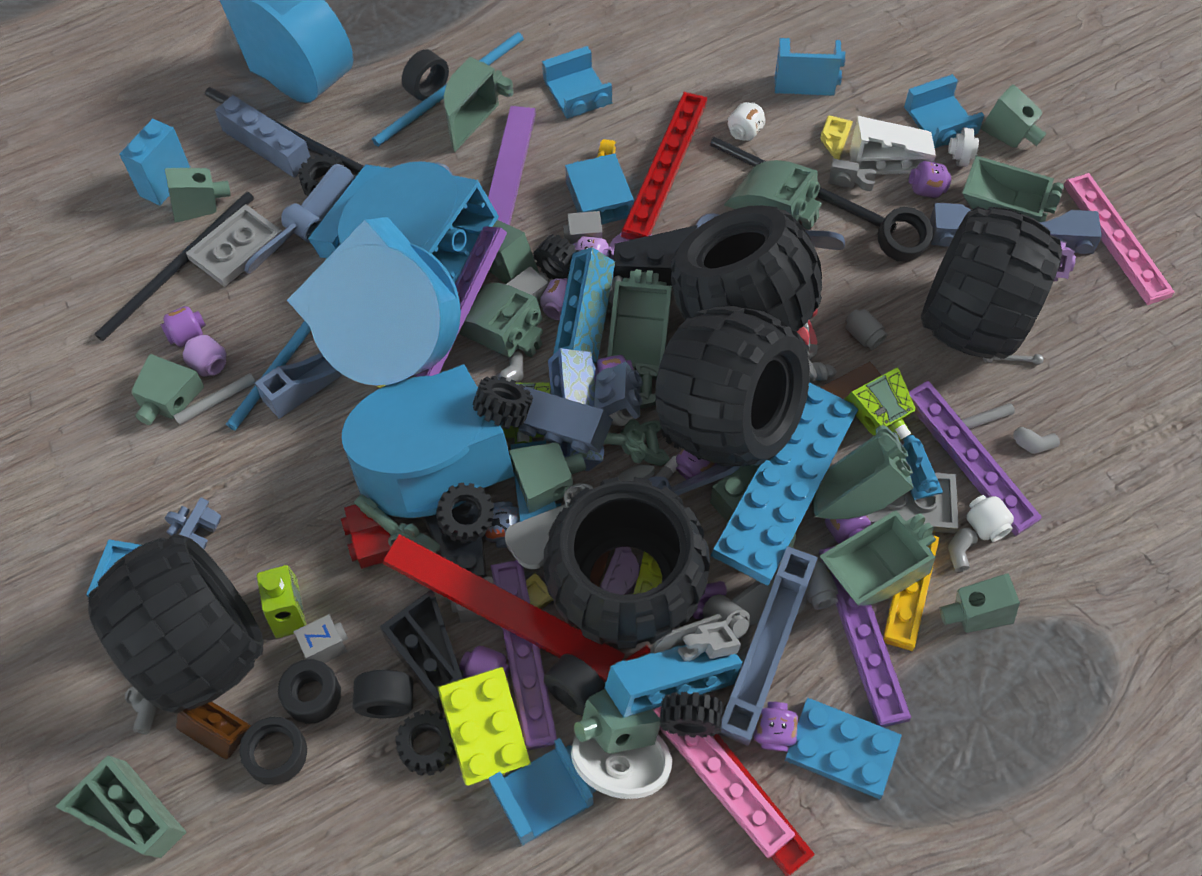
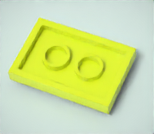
(483, 725)

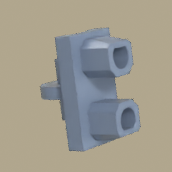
(200, 516)

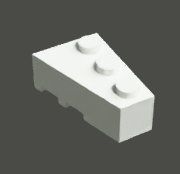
(890, 146)

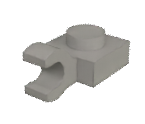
(847, 174)
(712, 638)

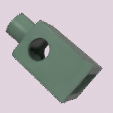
(1014, 119)
(194, 192)
(164, 389)
(544, 473)
(983, 605)
(612, 731)

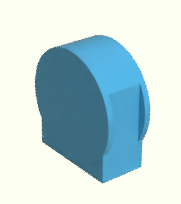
(291, 44)
(427, 207)
(380, 306)
(420, 440)

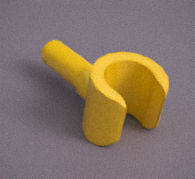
(606, 147)

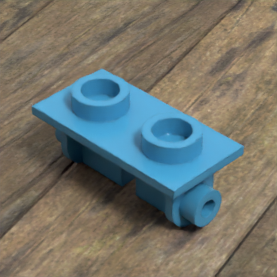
(923, 477)

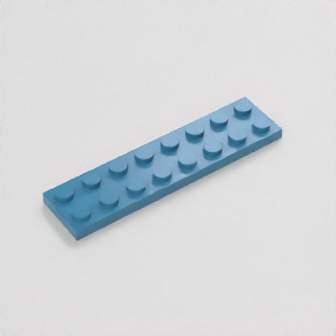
(784, 489)

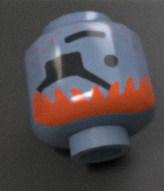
(504, 516)

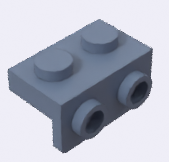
(618, 389)

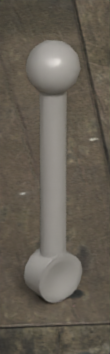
(1037, 359)

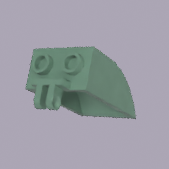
(472, 97)
(781, 186)
(1011, 188)
(640, 318)
(504, 320)
(865, 479)
(883, 558)

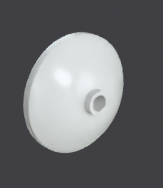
(623, 773)

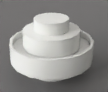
(964, 147)

